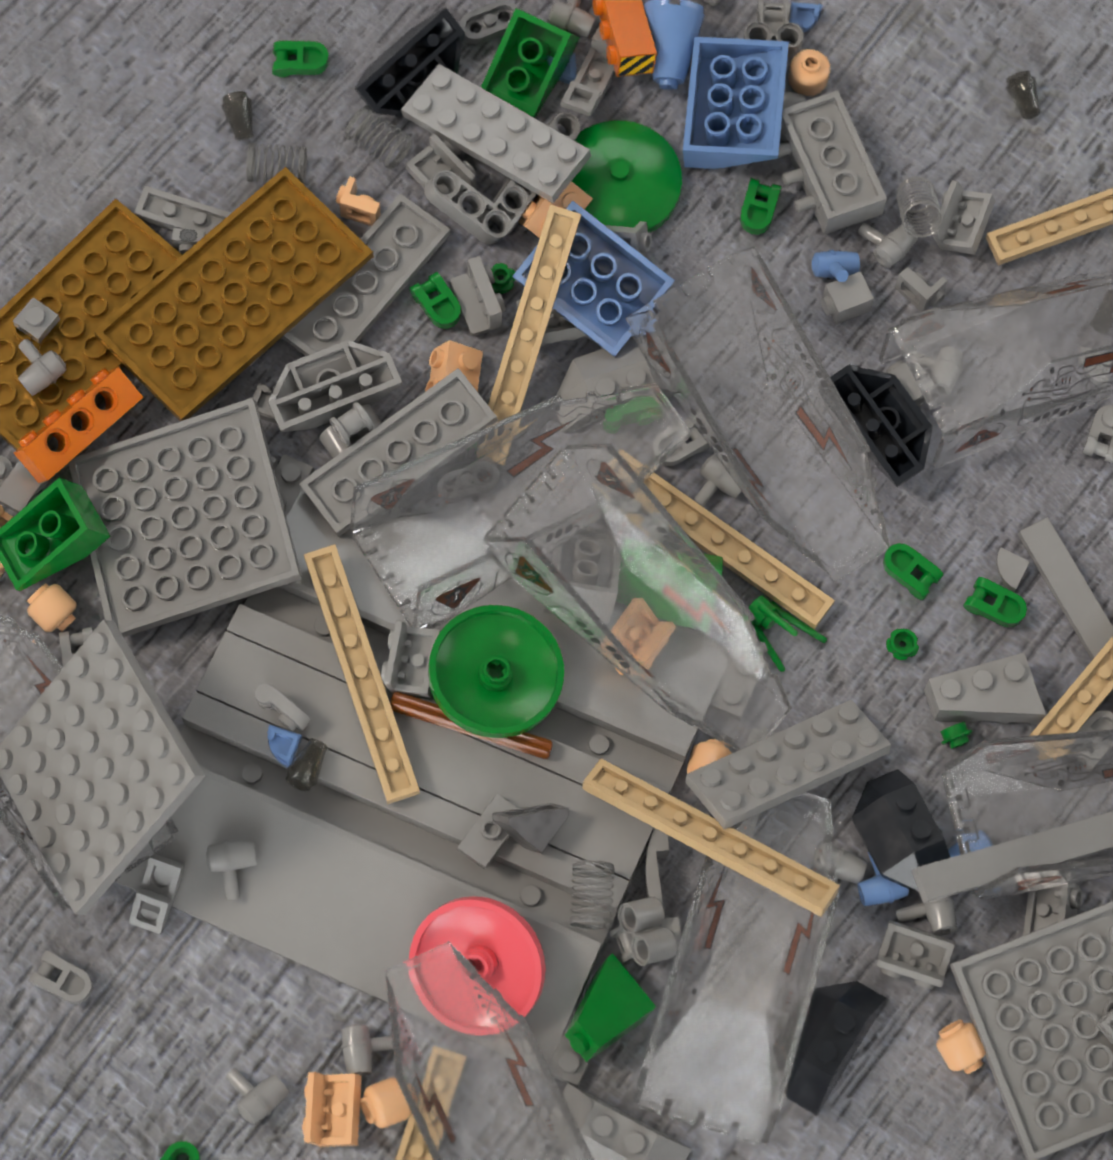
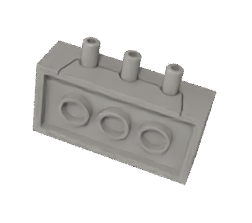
(830, 164)

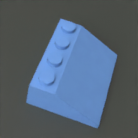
(734, 102)
(603, 283)

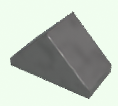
(533, 825)

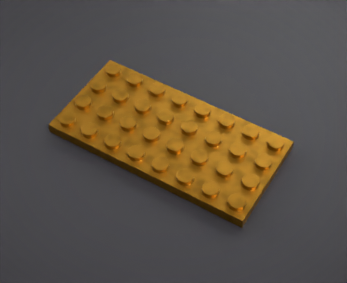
(85, 287)
(233, 294)

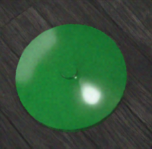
(629, 174)
(496, 671)

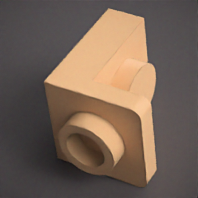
(357, 208)

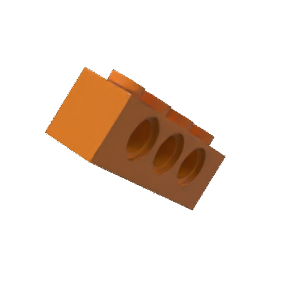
(119, 398)

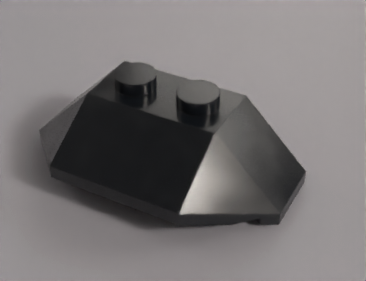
(409, 62)
(887, 419)
(898, 828)
(830, 1037)

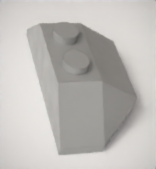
(606, 373)
(330, 383)
(616, 1135)

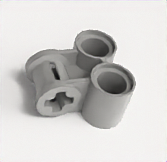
(774, 25)
(349, 428)
(641, 933)

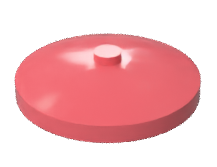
(493, 941)

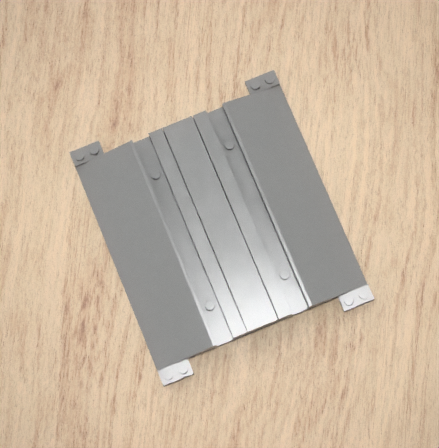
(355, 877)

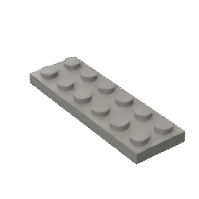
(496, 133)
(401, 246)
(424, 425)
(787, 764)

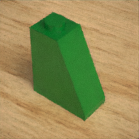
(608, 1010)

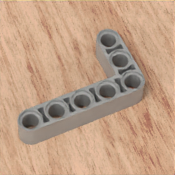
(483, 208)

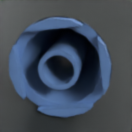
(673, 36)

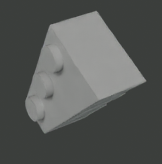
(987, 692)

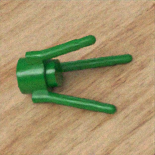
(769, 613)

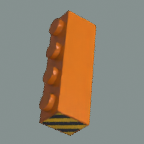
(627, 36)

